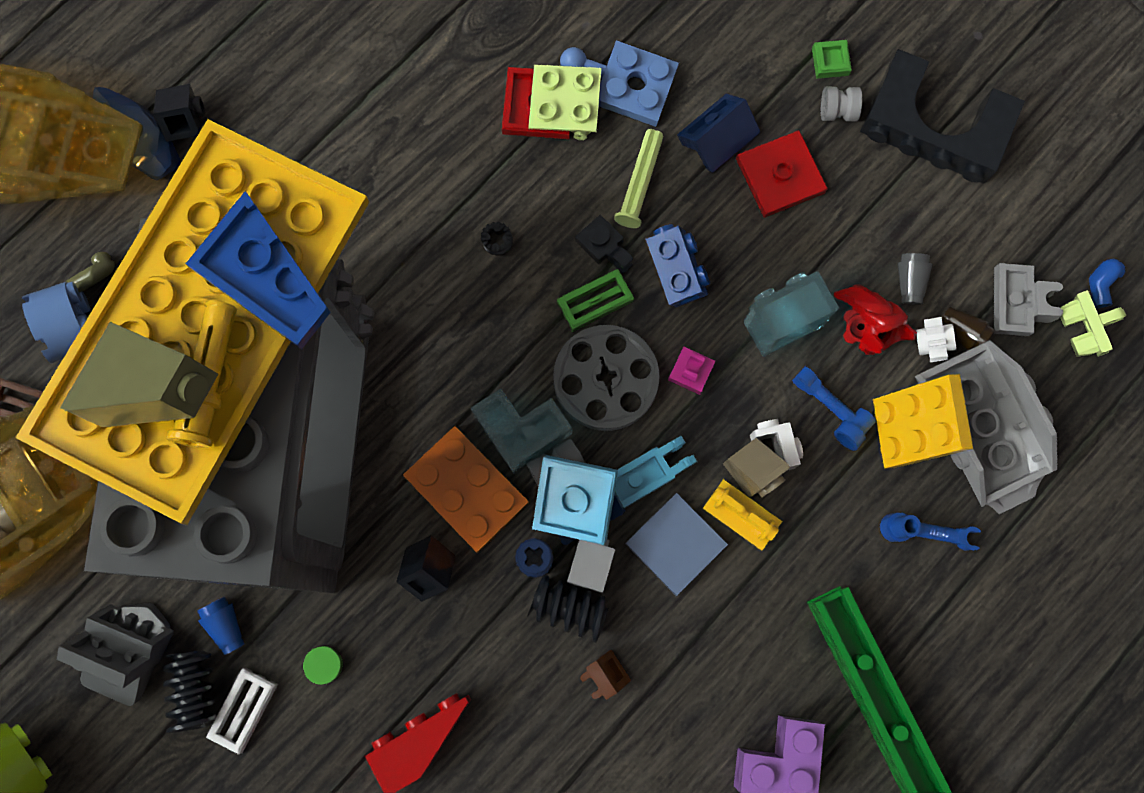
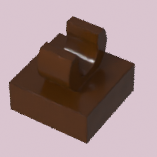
(607, 675)

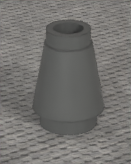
(914, 277)

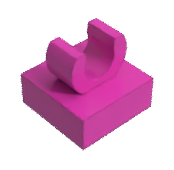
(691, 370)

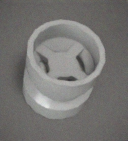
(839, 103)

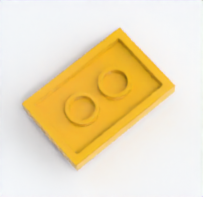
(923, 422)

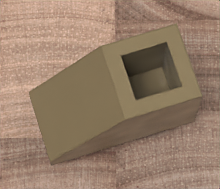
(756, 468)

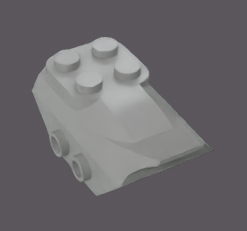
(1007, 427)

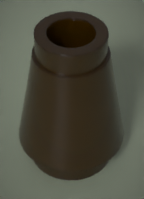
(968, 329)

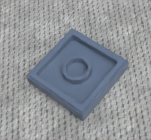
(676, 544)

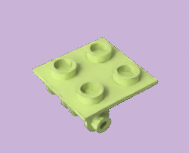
(565, 99)

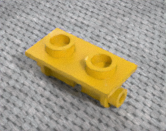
(743, 515)

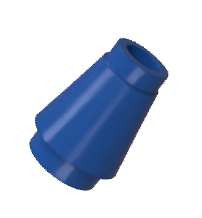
(221, 625)

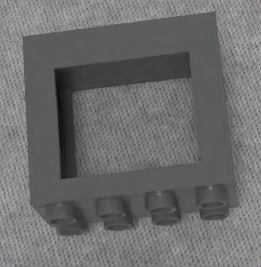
(283, 488)

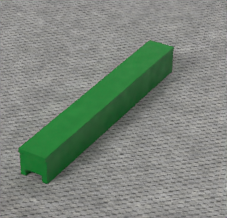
(877, 693)

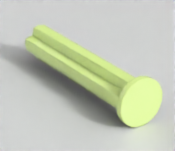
(640, 180)

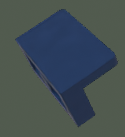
(720, 131)

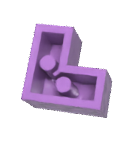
(792, 767)

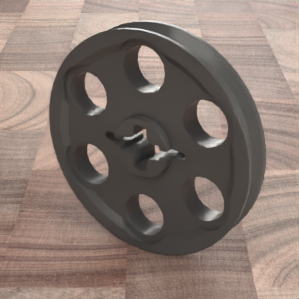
(596, 391)

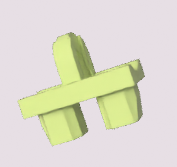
(1096, 339)

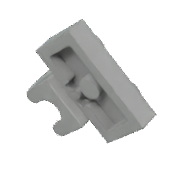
(1021, 301)

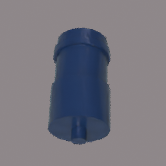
(534, 558)

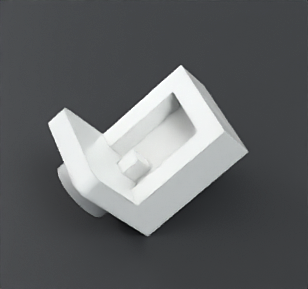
(783, 441)

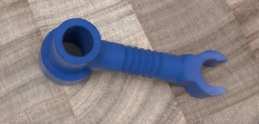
(853, 426)
(900, 527)

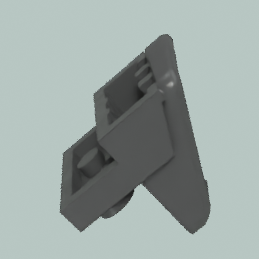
(119, 650)

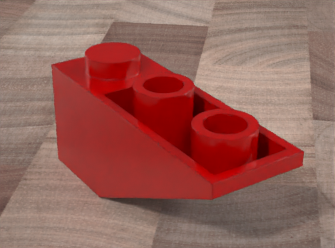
(407, 757)

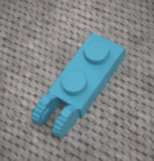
(649, 472)

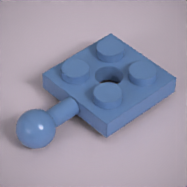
(624, 64)

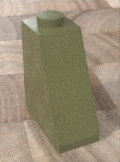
(137, 382)

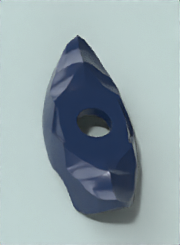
(153, 153)

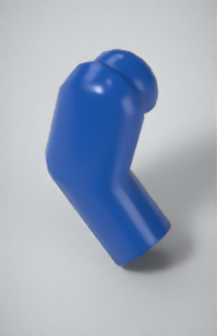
(1102, 279)

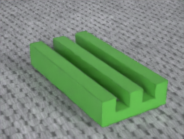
(600, 312)

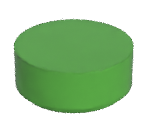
(322, 665)

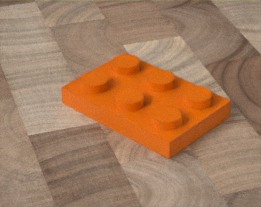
(466, 489)

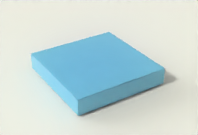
(575, 499)

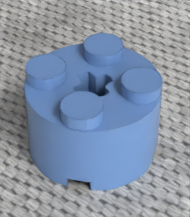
(56, 317)

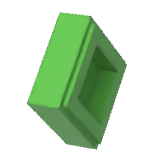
(831, 59)

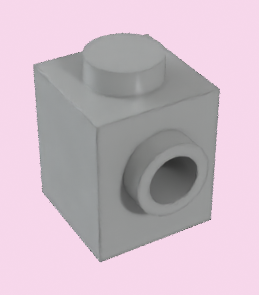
(591, 565)

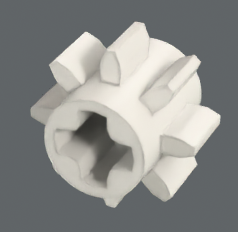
(936, 339)

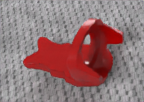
(880, 316)

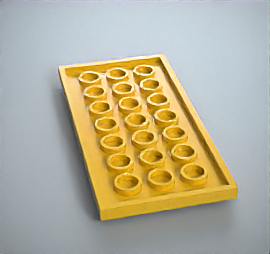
(166, 303)

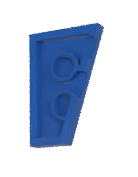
(259, 273)

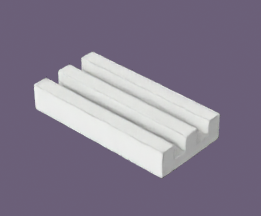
(226, 741)

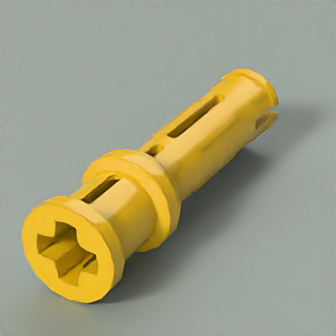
(211, 353)

